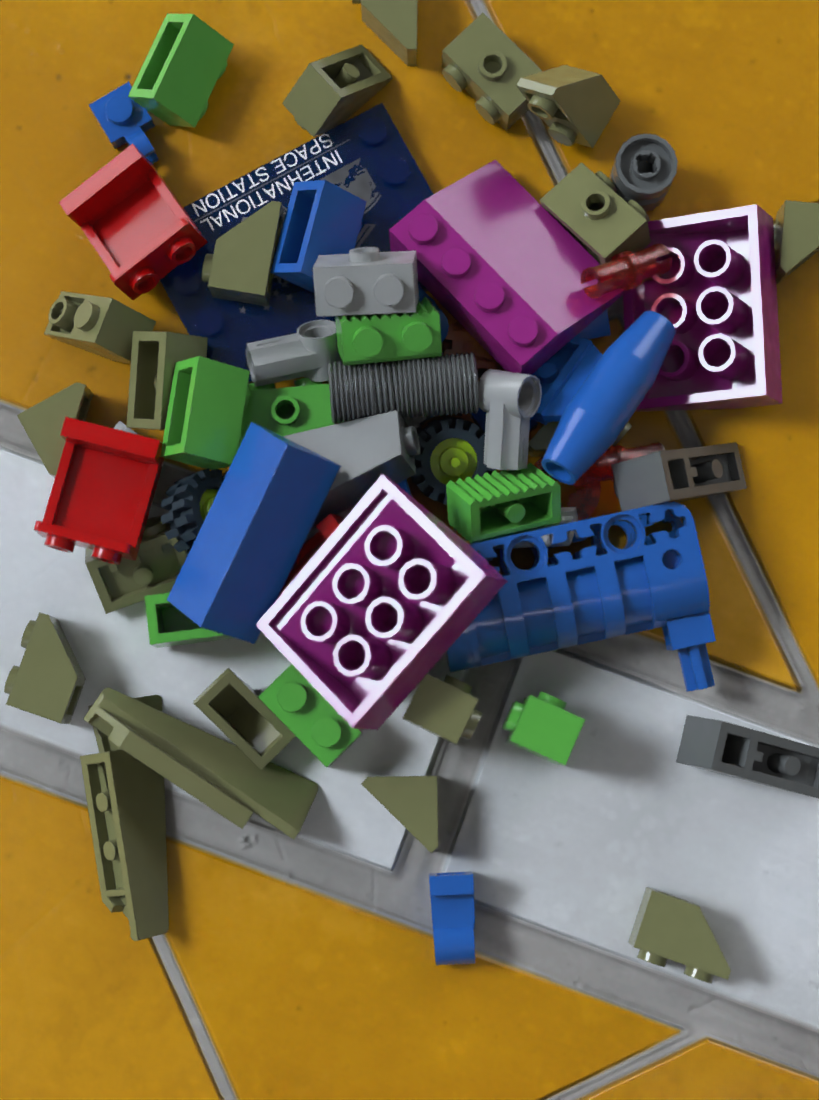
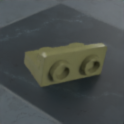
(150, 574)

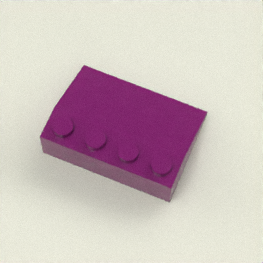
(502, 267)
(722, 311)
(379, 604)

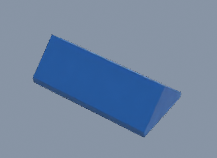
(252, 534)

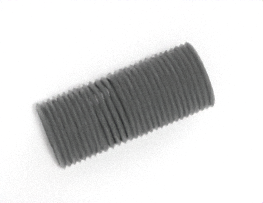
(411, 386)

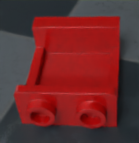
(133, 222)
(101, 491)

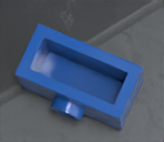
(317, 222)

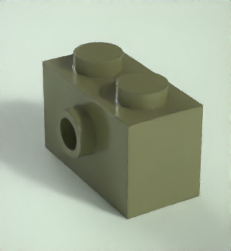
(488, 69)
(597, 215)
(152, 374)
(444, 708)

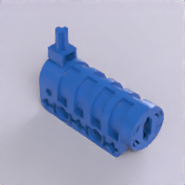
(597, 593)

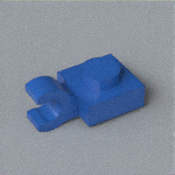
(124, 121)

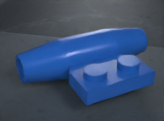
(597, 392)

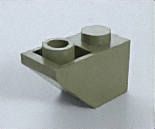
(570, 102)
(96, 324)
(49, 673)
(677, 932)

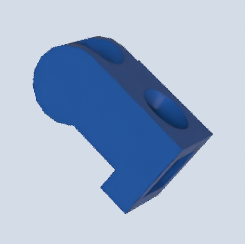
(453, 917)

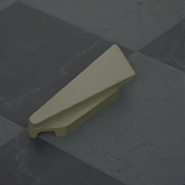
(204, 764)
(129, 833)

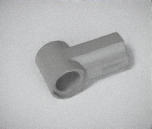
(294, 355)
(509, 404)

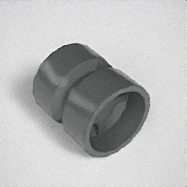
(644, 170)

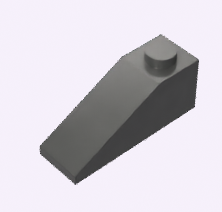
(678, 475)
(749, 755)

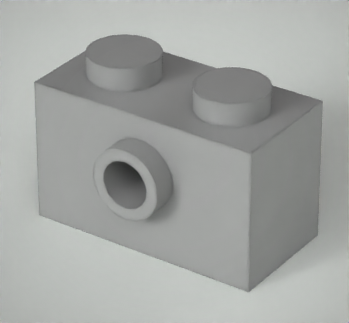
(366, 282)

